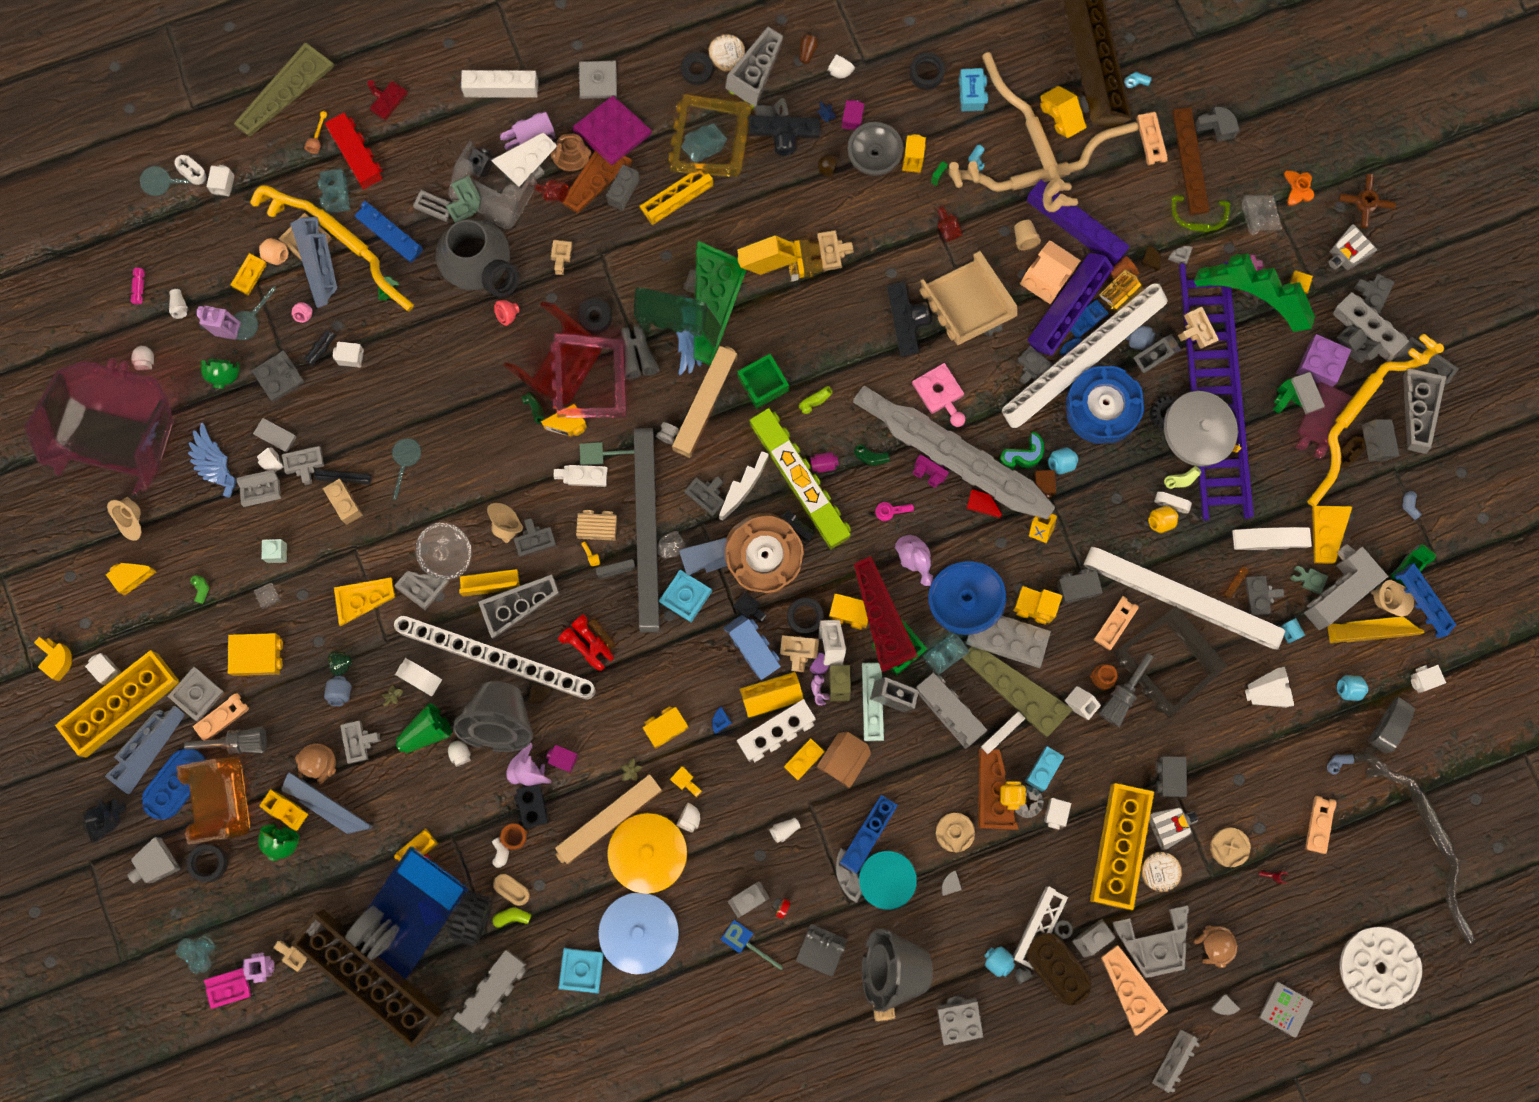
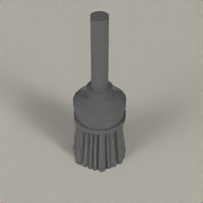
(1123, 696)
(237, 741)

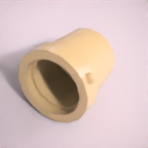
(1026, 235)

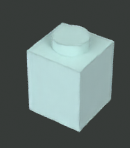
(274, 551)

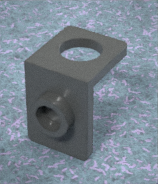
(772, 110)

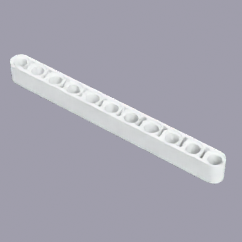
(1084, 355)
(1184, 598)
(488, 651)

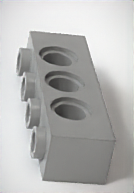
(1384, 328)

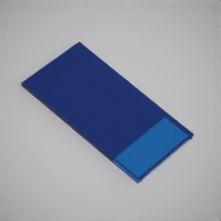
(419, 901)

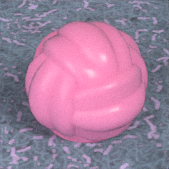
(301, 312)

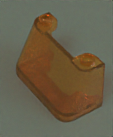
(216, 799)

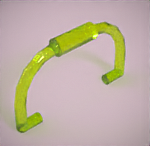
(1200, 227)

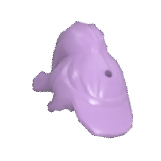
(915, 556)
(524, 770)

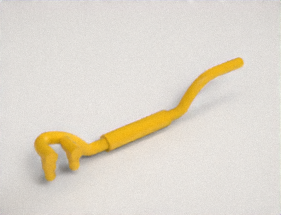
(266, 192)
(1359, 401)

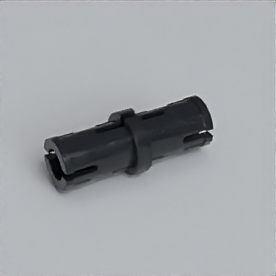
(311, 357)

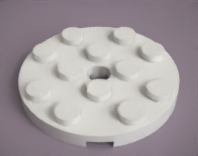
(1401, 964)

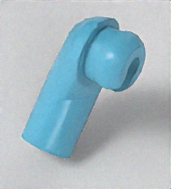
(1137, 78)
(975, 156)

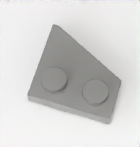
(420, 588)

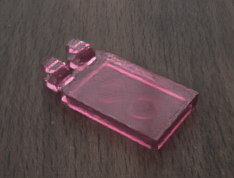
(1318, 424)

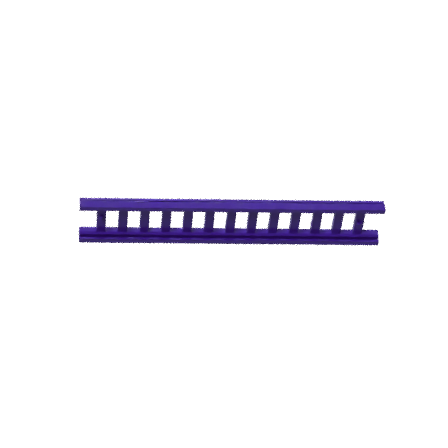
(1235, 389)

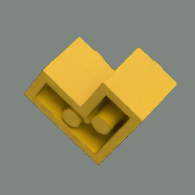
(1065, 110)
(1037, 604)

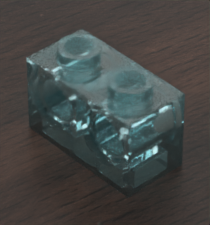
(704, 142)
(337, 190)
(946, 653)

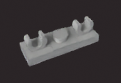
(1175, 1061)

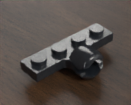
(783, 130)
(907, 318)

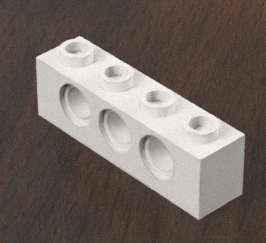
(799, 710)

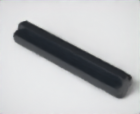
(345, 477)

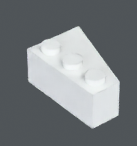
(524, 158)

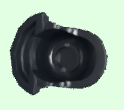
(103, 819)

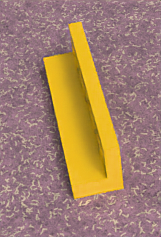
(677, 199)

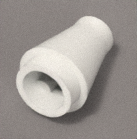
(177, 305)
(783, 830)

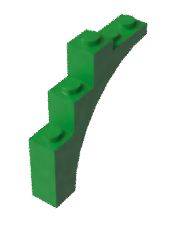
(1265, 284)

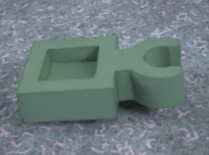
(1312, 580)

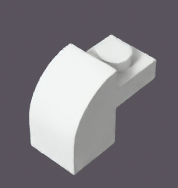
(418, 677)

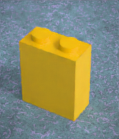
(767, 255)
(254, 654)

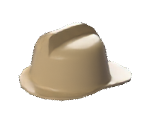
(126, 516)
(504, 521)
(1393, 598)

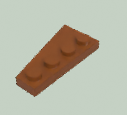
(593, 180)

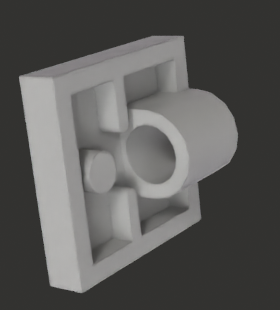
(959, 1020)

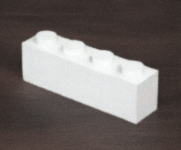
(499, 84)

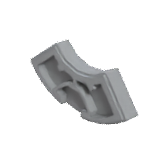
(847, 879)

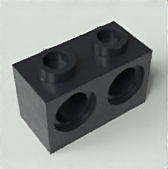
(537, 805)

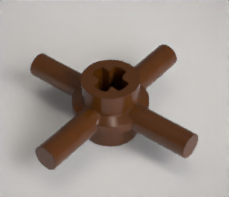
(1367, 201)

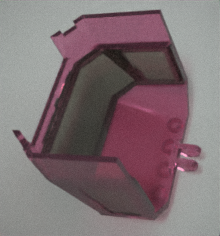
(102, 420)

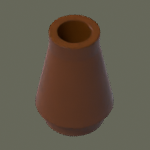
(807, 48)

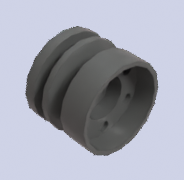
(372, 933)

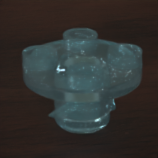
(196, 953)

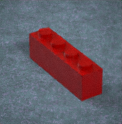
(354, 151)

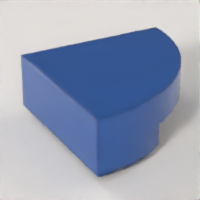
(1069, 346)
(720, 721)

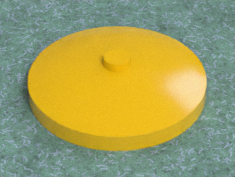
(647, 853)

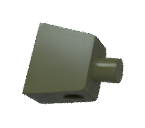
(839, 682)

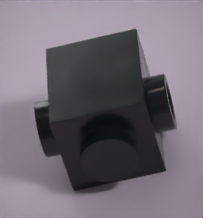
(481, 161)

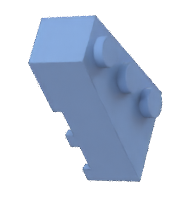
(753, 646)

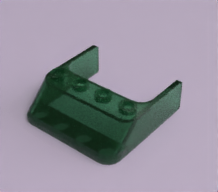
(676, 313)

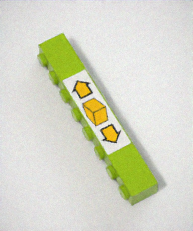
(800, 479)

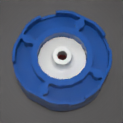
(1104, 404)

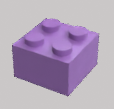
(1324, 360)

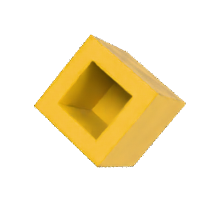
(1042, 528)

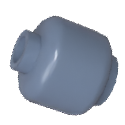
(1141, 338)
(337, 691)

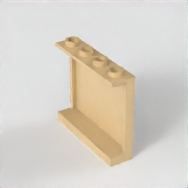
(969, 300)

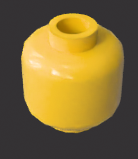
(1163, 519)
(1013, 795)

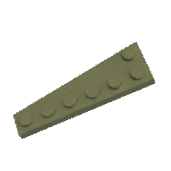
(294, 79)
(1032, 701)

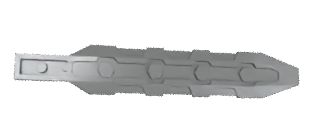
(954, 453)

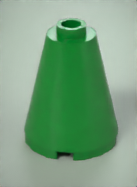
(424, 730)

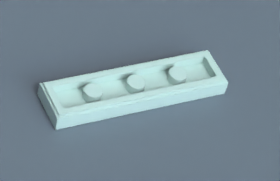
(871, 709)

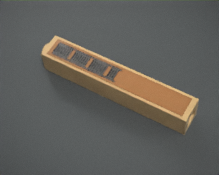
(705, 401)
(607, 820)

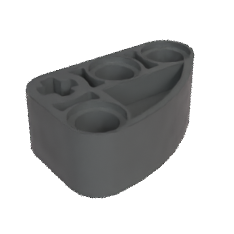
(1392, 726)

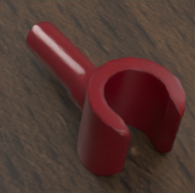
(1277, 876)

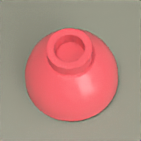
(506, 311)

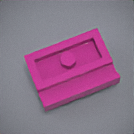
(227, 988)

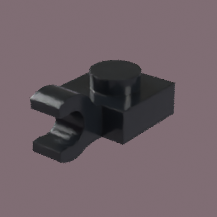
(749, 606)

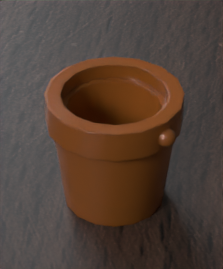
(1124, 264)
(1104, 676)
(513, 836)

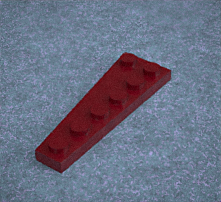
(886, 627)

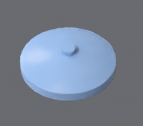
(638, 933)

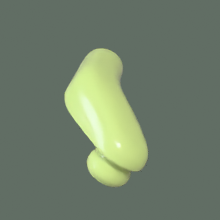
(1182, 480)

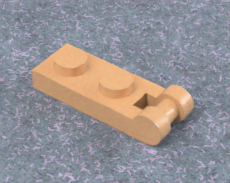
(1151, 138)
(1116, 623)
(220, 717)
(1320, 825)

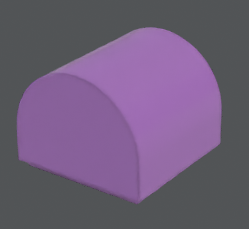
(818, 666)

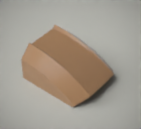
(845, 758)

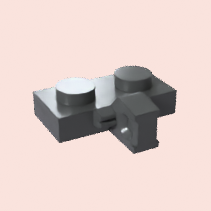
(1375, 291)
(1033, 364)
(706, 495)
(534, 539)
(1261, 595)

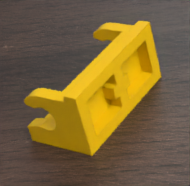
(422, 843)

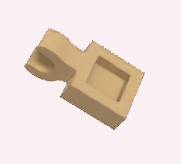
(561, 253)
(292, 956)

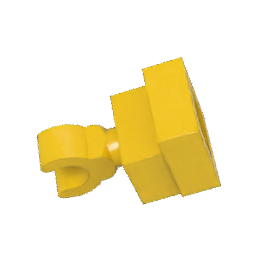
(683, 779)

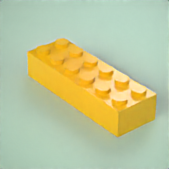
(117, 704)
(1122, 846)

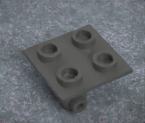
(821, 950)

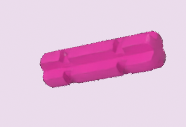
(137, 286)

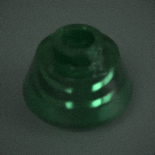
(339, 662)

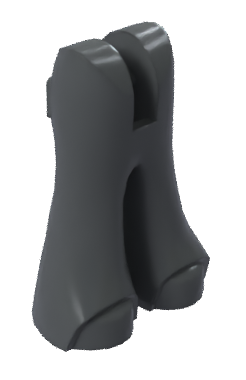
(631, 366)

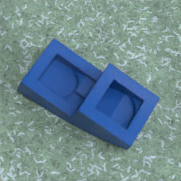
(1088, 319)

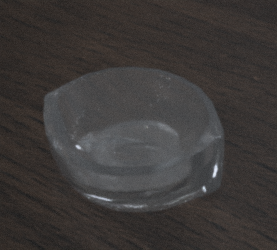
(670, 545)

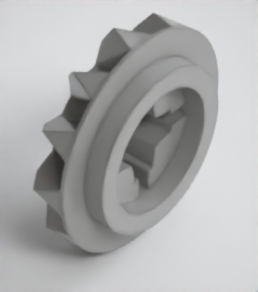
(1035, 807)

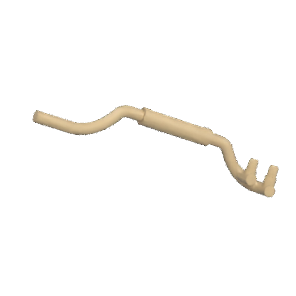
(1040, 142)
(1033, 177)

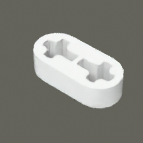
(192, 167)
(1176, 503)

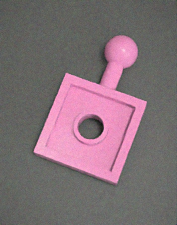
(937, 401)

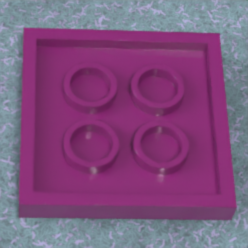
(612, 130)

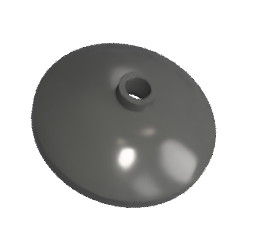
(875, 138)

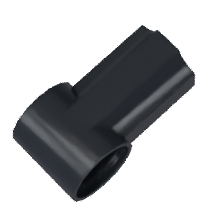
(803, 532)

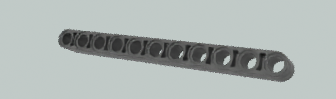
(646, 530)

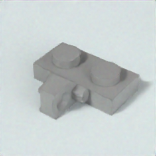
(303, 463)
(357, 741)

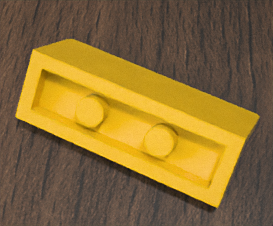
(489, 582)
(771, 694)

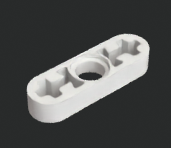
(1003, 732)

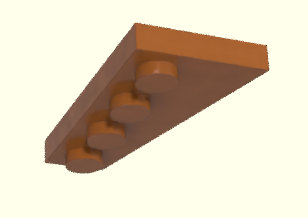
(991, 778)

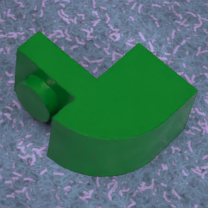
(1287, 393)

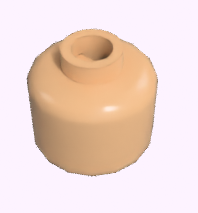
(273, 251)

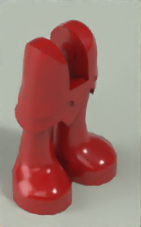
(596, 644)

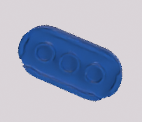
(166, 793)

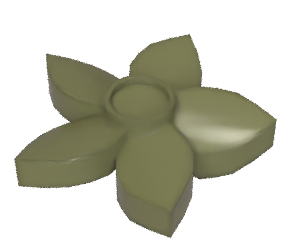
(392, 695)
(630, 770)

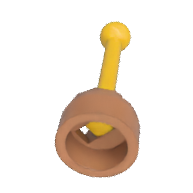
(313, 144)

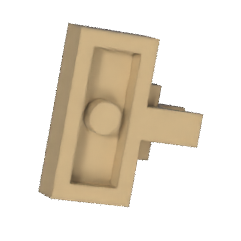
(832, 250)
(1199, 328)
(799, 650)

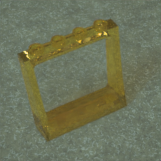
(741, 109)

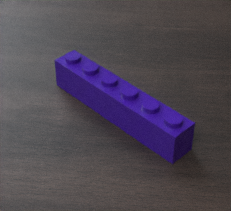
(1081, 226)
(1070, 303)

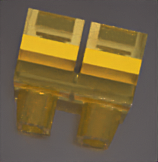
(805, 266)
(1123, 290)

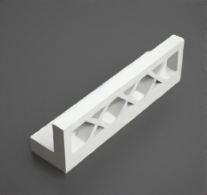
(1035, 922)

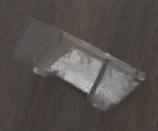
(495, 207)

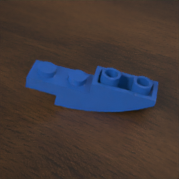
(868, 834)

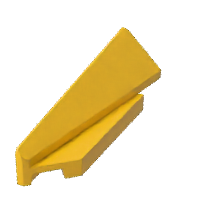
(1372, 630)

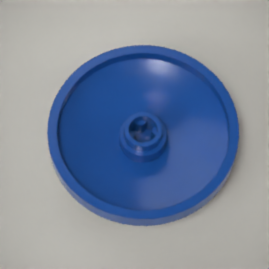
(967, 598)

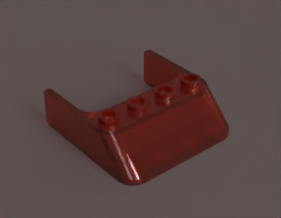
(575, 361)

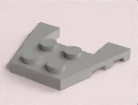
(1157, 952)

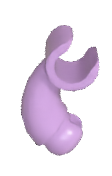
(816, 684)

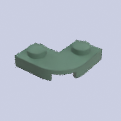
(468, 199)

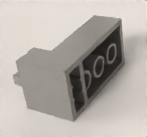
(1359, 578)

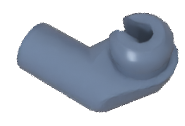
(1409, 502)
(1337, 761)

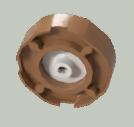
(768, 571)

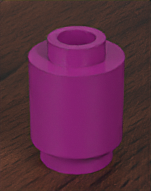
(824, 462)

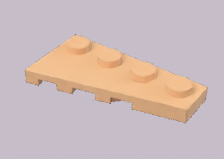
(1135, 995)

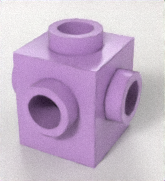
(251, 968)

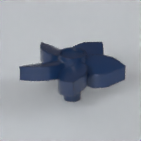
(825, 112)

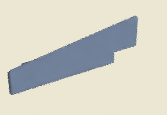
(315, 258)
(705, 555)
(143, 748)
(324, 805)

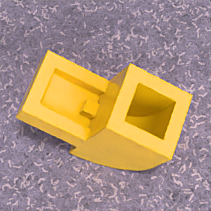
(58, 659)
(283, 809)

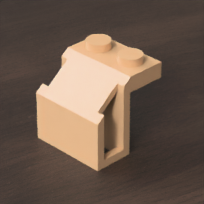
(1049, 272)

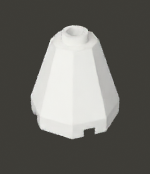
(1271, 690)

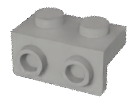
(259, 488)

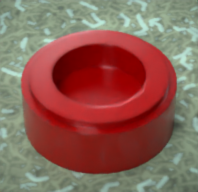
(783, 908)

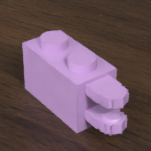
(527, 129)
(218, 322)

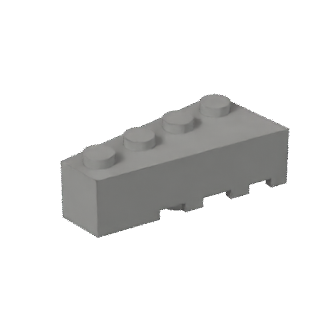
(753, 69)
(1422, 404)
(514, 605)
(950, 710)
(491, 991)

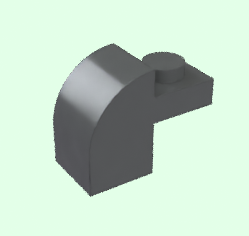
(1222, 121)
(1360, 346)

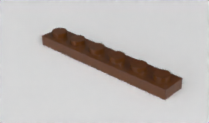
(1190, 161)

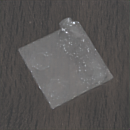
(1261, 214)

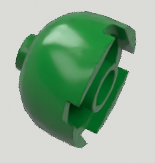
(219, 372)
(277, 843)

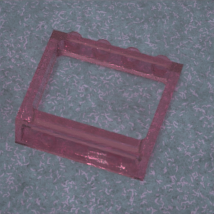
(616, 346)

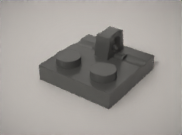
(278, 376)

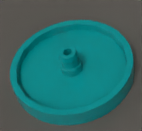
(887, 880)

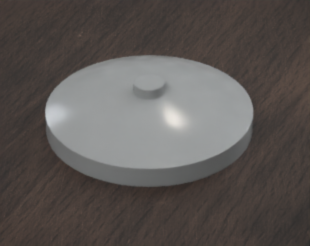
(1200, 428)

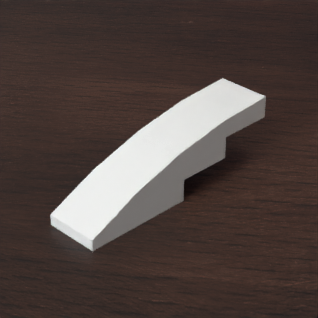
(739, 491)
(1271, 538)

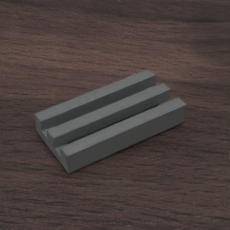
(615, 569)

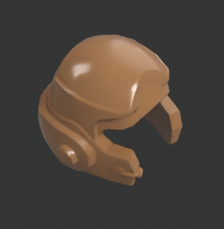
(570, 152)
(316, 762)
(1219, 945)

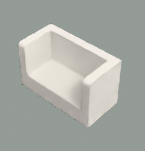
(833, 642)

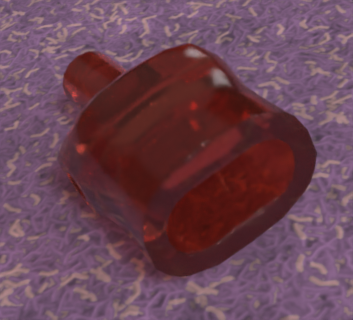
(553, 190)
(948, 226)

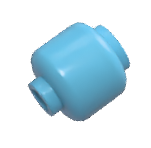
(1063, 460)
(1352, 688)
(999, 961)

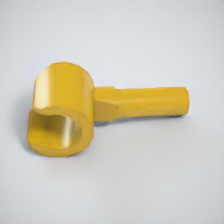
(593, 559)

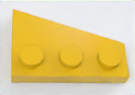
(1328, 531)
(361, 598)

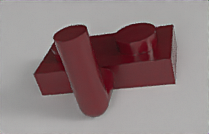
(387, 100)

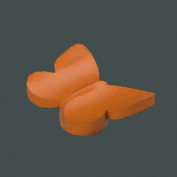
(1300, 187)

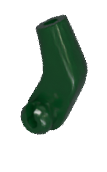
(536, 407)
(869, 457)

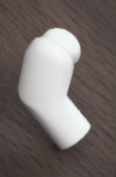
(501, 855)

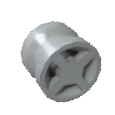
(667, 433)

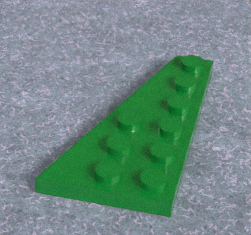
(717, 285)

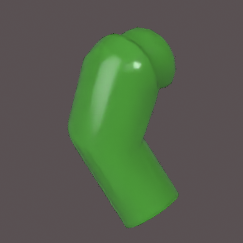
(202, 588)

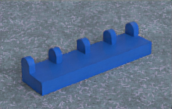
(388, 232)
(1426, 600)

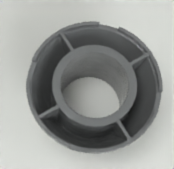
(467, 272)
(495, 719)
(894, 970)

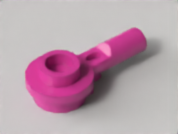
(885, 510)

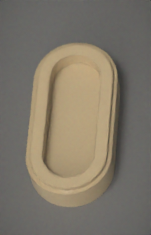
(511, 889)

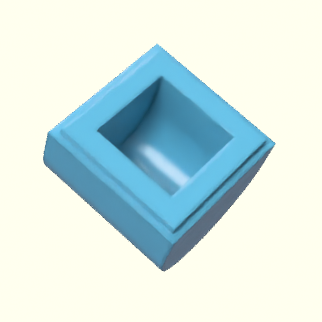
(1292, 630)

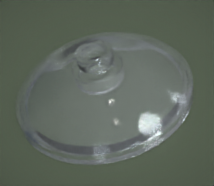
(452, 545)

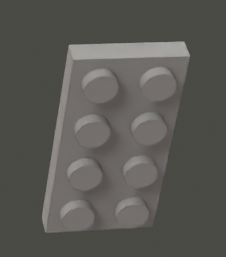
(1013, 640)

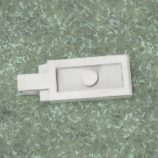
(582, 475)

